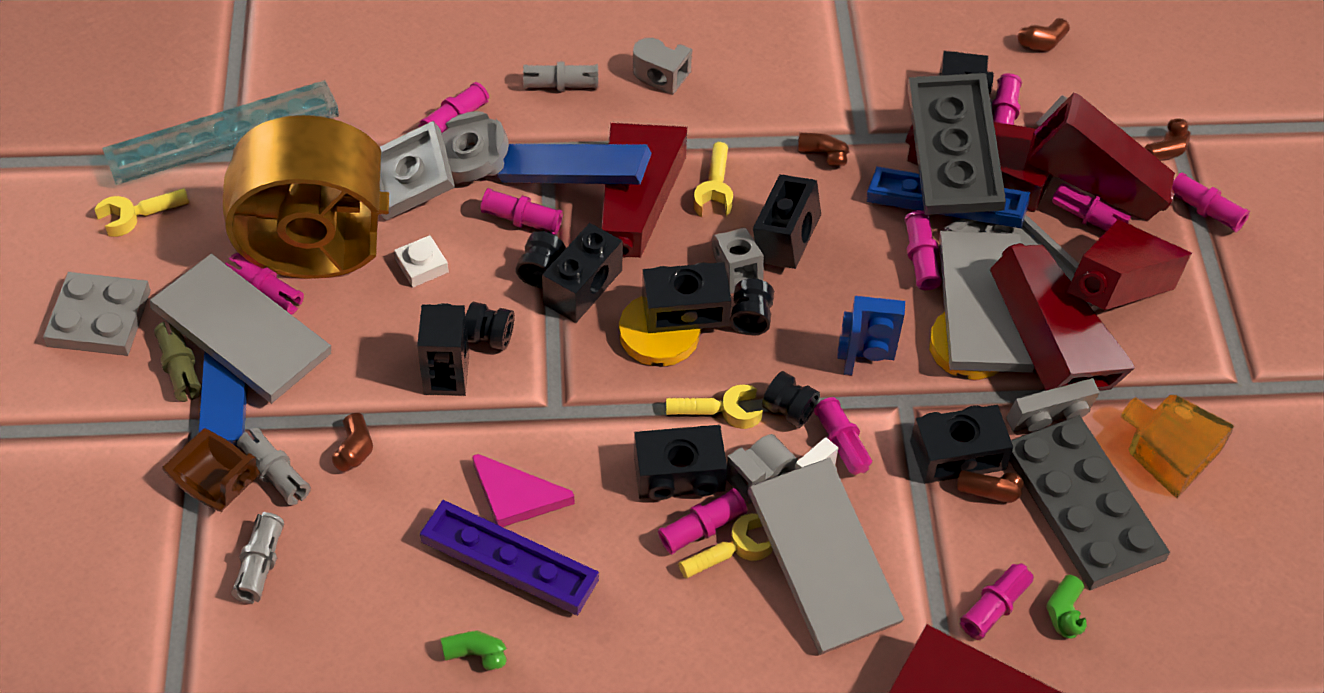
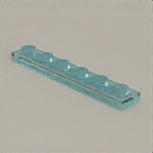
(212, 133)

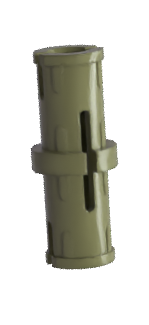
(178, 362)

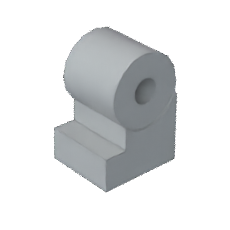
(661, 65)
(740, 255)
(761, 462)

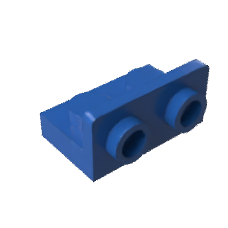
(870, 330)

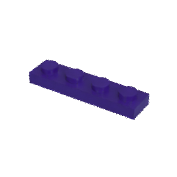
(510, 557)

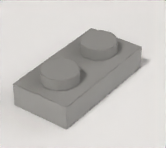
(1047, 406)

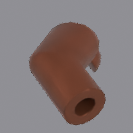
(1041, 37)
(1174, 142)
(824, 143)
(356, 446)
(1002, 489)

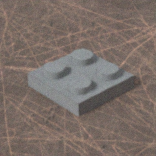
(414, 169)
(97, 313)

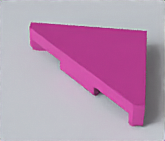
(516, 494)

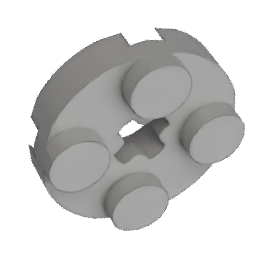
(486, 155)

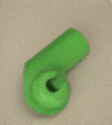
(1061, 608)
(477, 643)

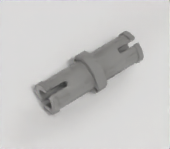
(560, 76)
(274, 466)
(258, 558)

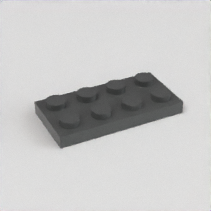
(956, 144)
(1086, 503)

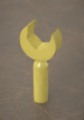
(715, 188)
(128, 213)
(729, 407)
(740, 543)

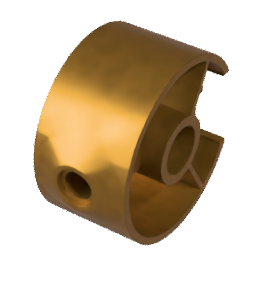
(299, 194)

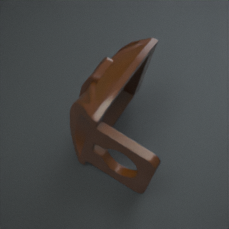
(212, 470)

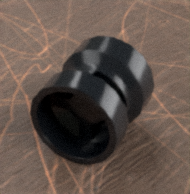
(540, 252)
(752, 306)
(489, 325)
(790, 399)

